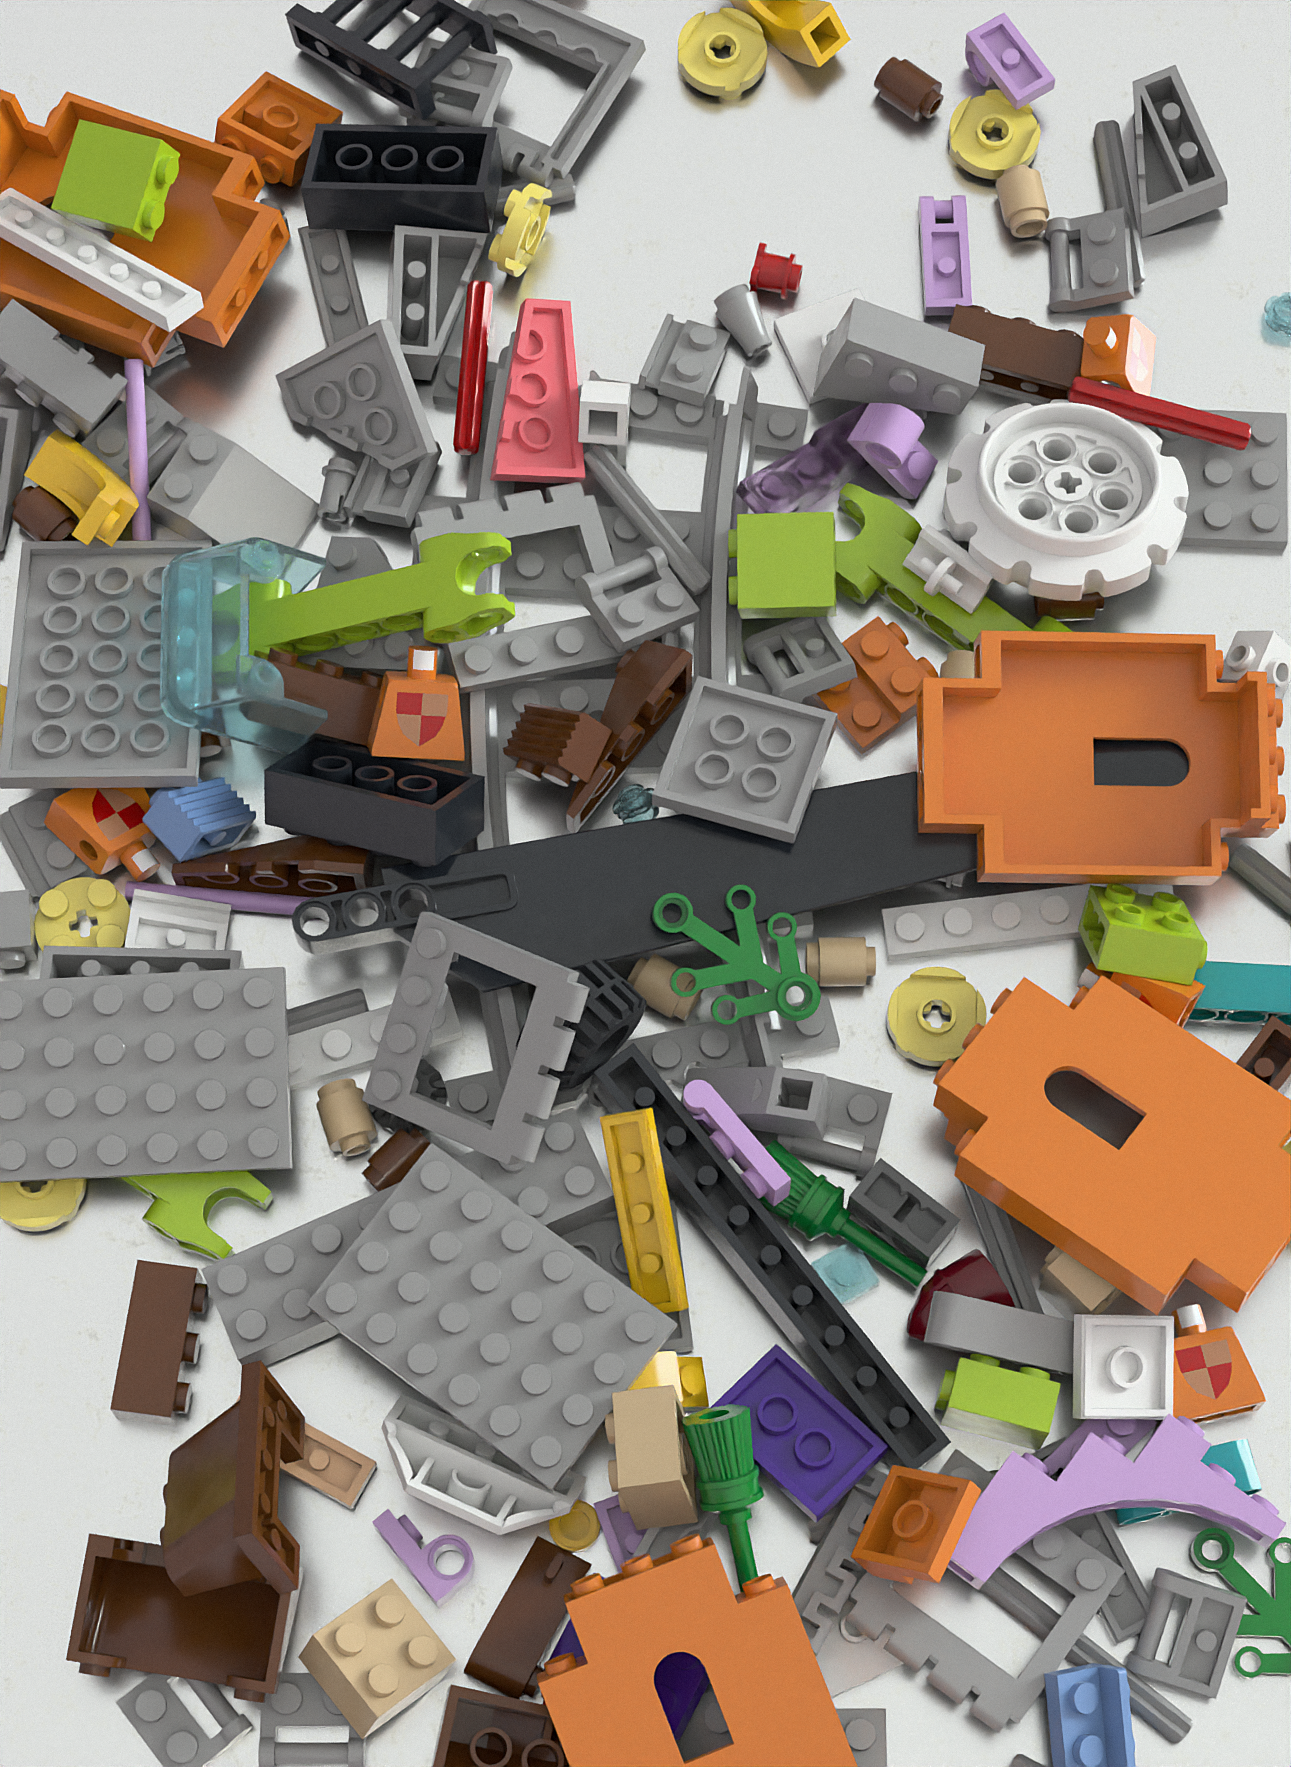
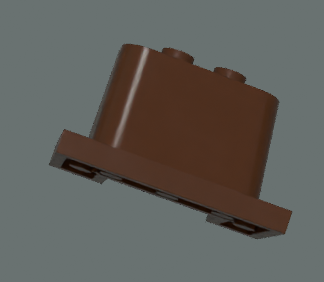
(226, 1493)

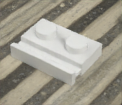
(176, 922)

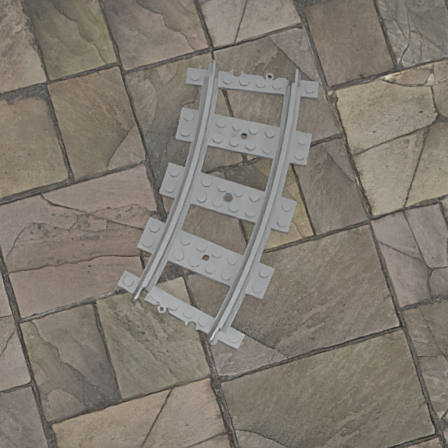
(547, 567)

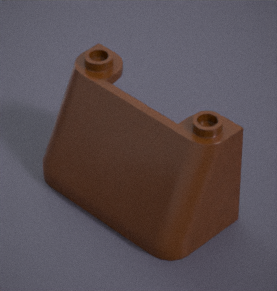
(142, 1622)

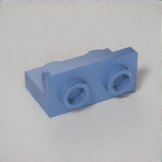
(1090, 1717)

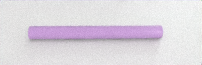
(137, 447)
(237, 899)

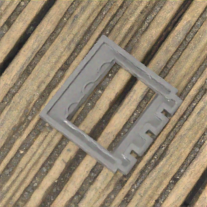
(577, 40)
(542, 648)
(541, 1045)
(824, 1581)
(958, 1665)

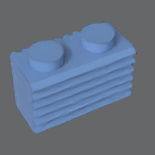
(198, 818)

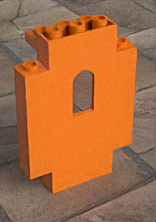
(208, 237)
(1017, 757)
(1189, 1191)
(746, 1641)

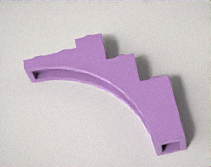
(1099, 1478)

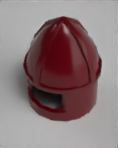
(967, 1276)

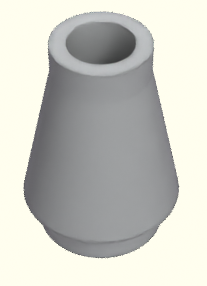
(743, 318)

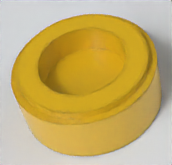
(577, 1529)

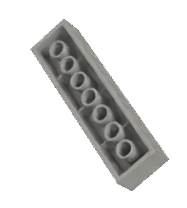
(268, 1285)

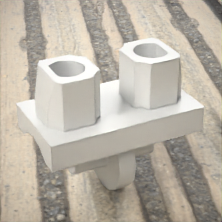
(948, 568)

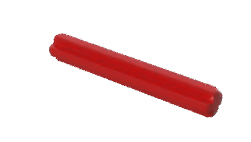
(473, 368)
(1161, 413)

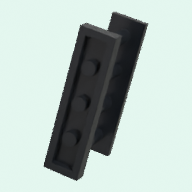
(381, 68)

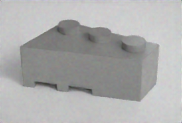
(1174, 155)
(427, 289)
(898, 361)
(54, 372)

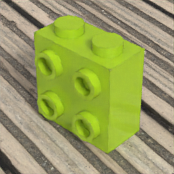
(116, 180)
(784, 565)
(1142, 934)
(998, 1401)

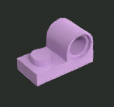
(1003, 56)
(890, 444)
(421, 1563)

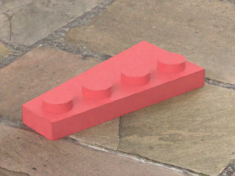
(541, 400)

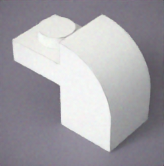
(605, 417)

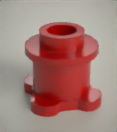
(775, 272)

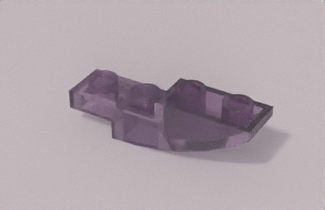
(807, 472)

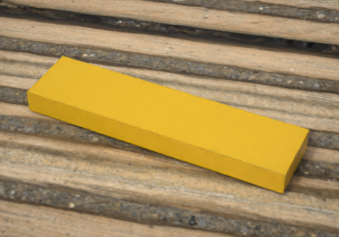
(644, 1209)

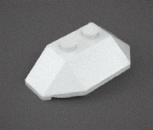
(466, 1475)

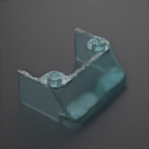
(204, 652)

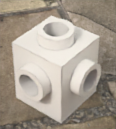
(1259, 652)

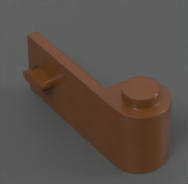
(526, 1621)

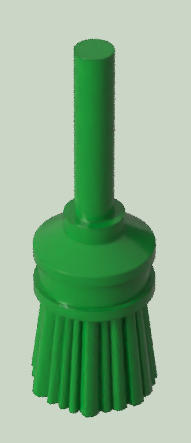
(818, 1209)
(727, 1475)

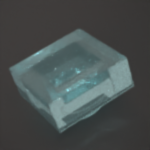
(846, 1273)

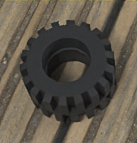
(605, 1023)

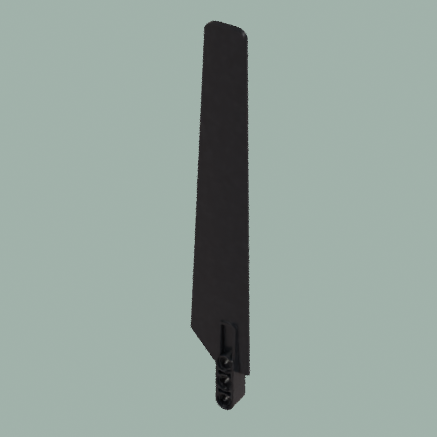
(597, 887)

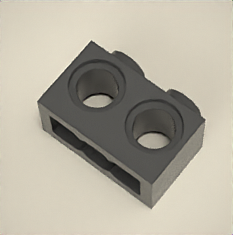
(902, 1214)

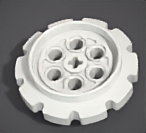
(1065, 500)

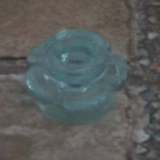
(1275, 319)
(635, 804)

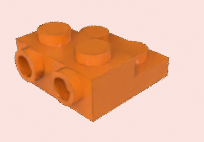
(275, 126)
(884, 687)
(915, 1525)

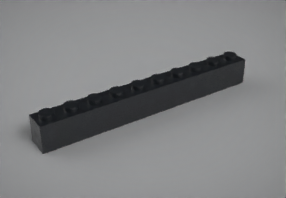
(773, 1265)

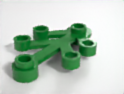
(743, 961)
(1274, 1613)

